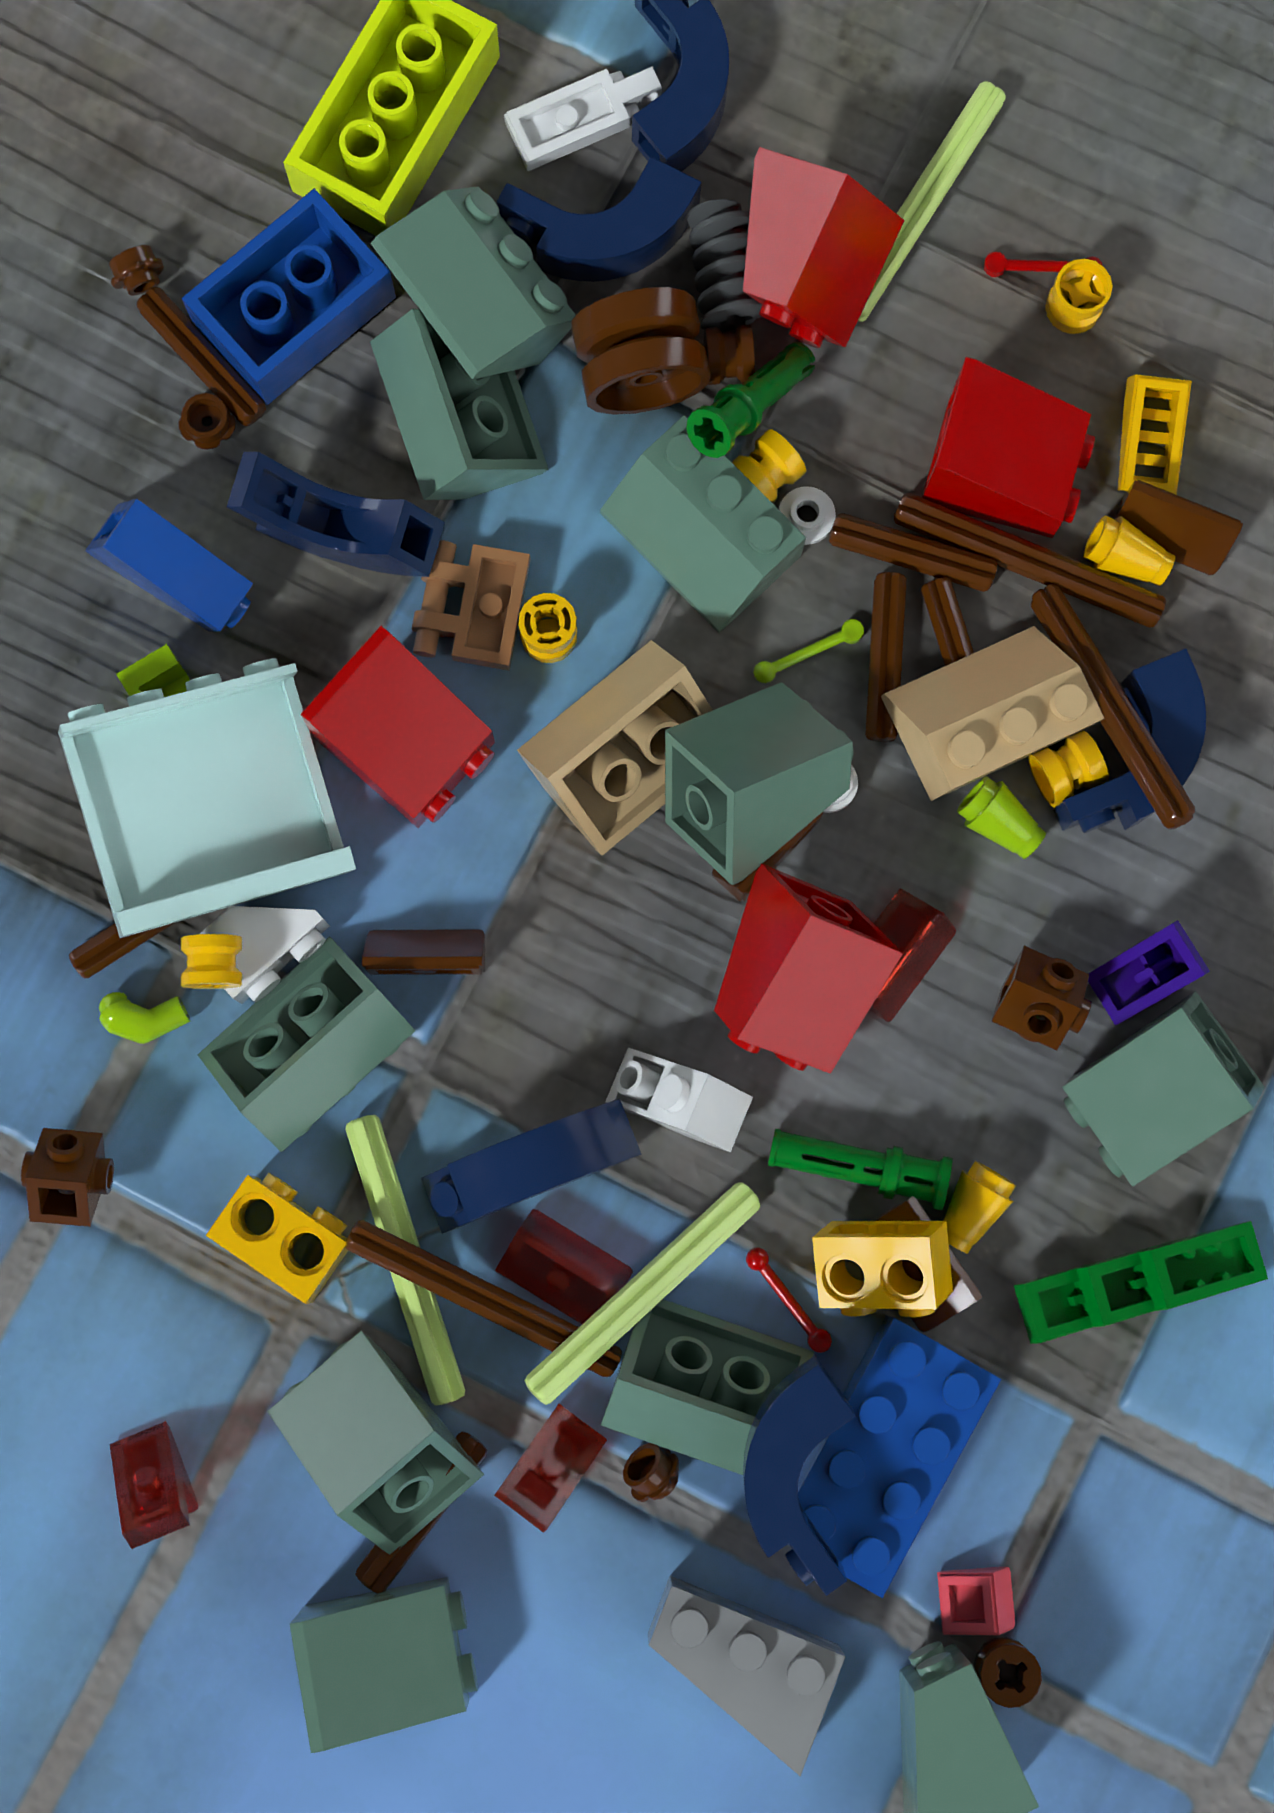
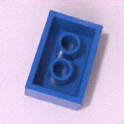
(290, 296)

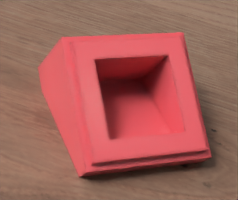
(976, 1601)

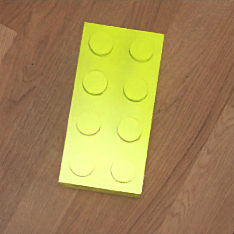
(393, 109)

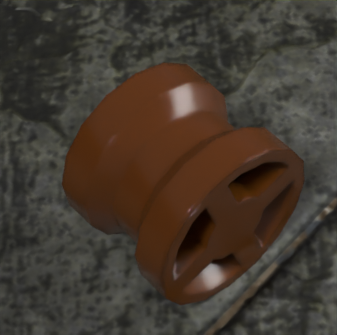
(729, 353)
(997, 1662)

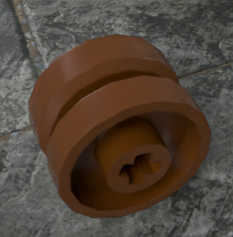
(640, 350)

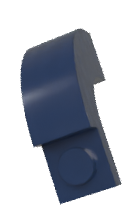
(689, 112)
(610, 241)
(334, 525)
(1174, 712)
(530, 1165)
(783, 1434)

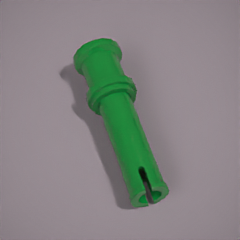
(740, 407)
(899, 1172)

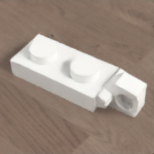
(579, 114)

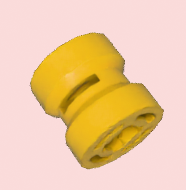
(1084, 284)
(771, 464)
(548, 638)
(1072, 767)

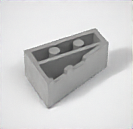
(750, 1665)

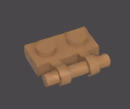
(488, 610)

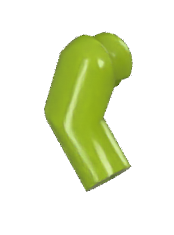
(137, 1023)

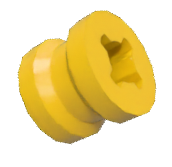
(211, 961)

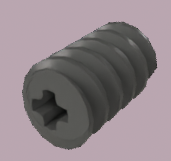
(719, 258)

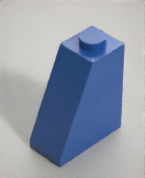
(171, 566)

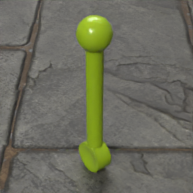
(850, 632)

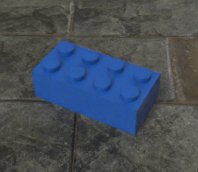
(887, 1465)

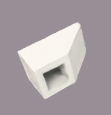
(268, 943)
(680, 1099)

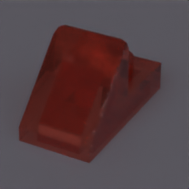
(550, 1468)
(151, 1485)

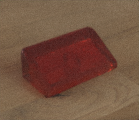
(921, 936)
(562, 1267)

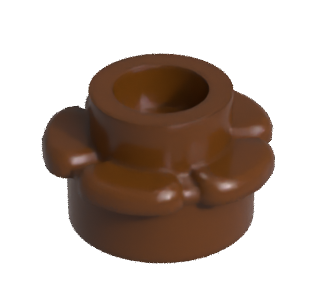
(136, 270)
(202, 407)
(651, 1472)

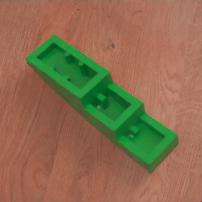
(1140, 1282)

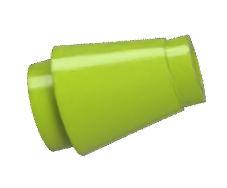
(1000, 817)

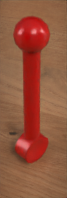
(997, 264)
(818, 1339)

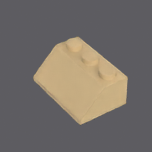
(990, 710)
(608, 748)

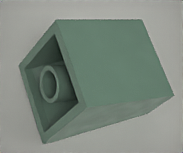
(752, 777)
(1163, 1090)
(373, 1444)
(381, 1662)
(953, 1741)

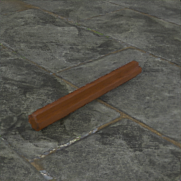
(1030, 560)
(1121, 718)
(468, 1291)

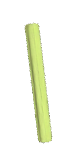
(938, 179)
(642, 1293)
(417, 1303)

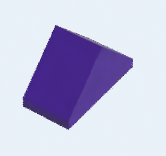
(1147, 972)

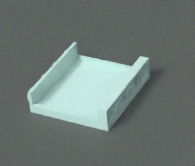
(203, 797)

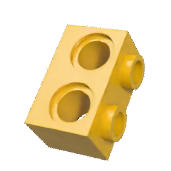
(274, 1250)
(879, 1252)

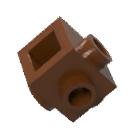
(1043, 999)
(66, 1176)

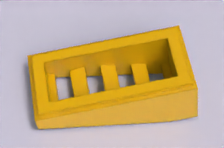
(1178, 394)

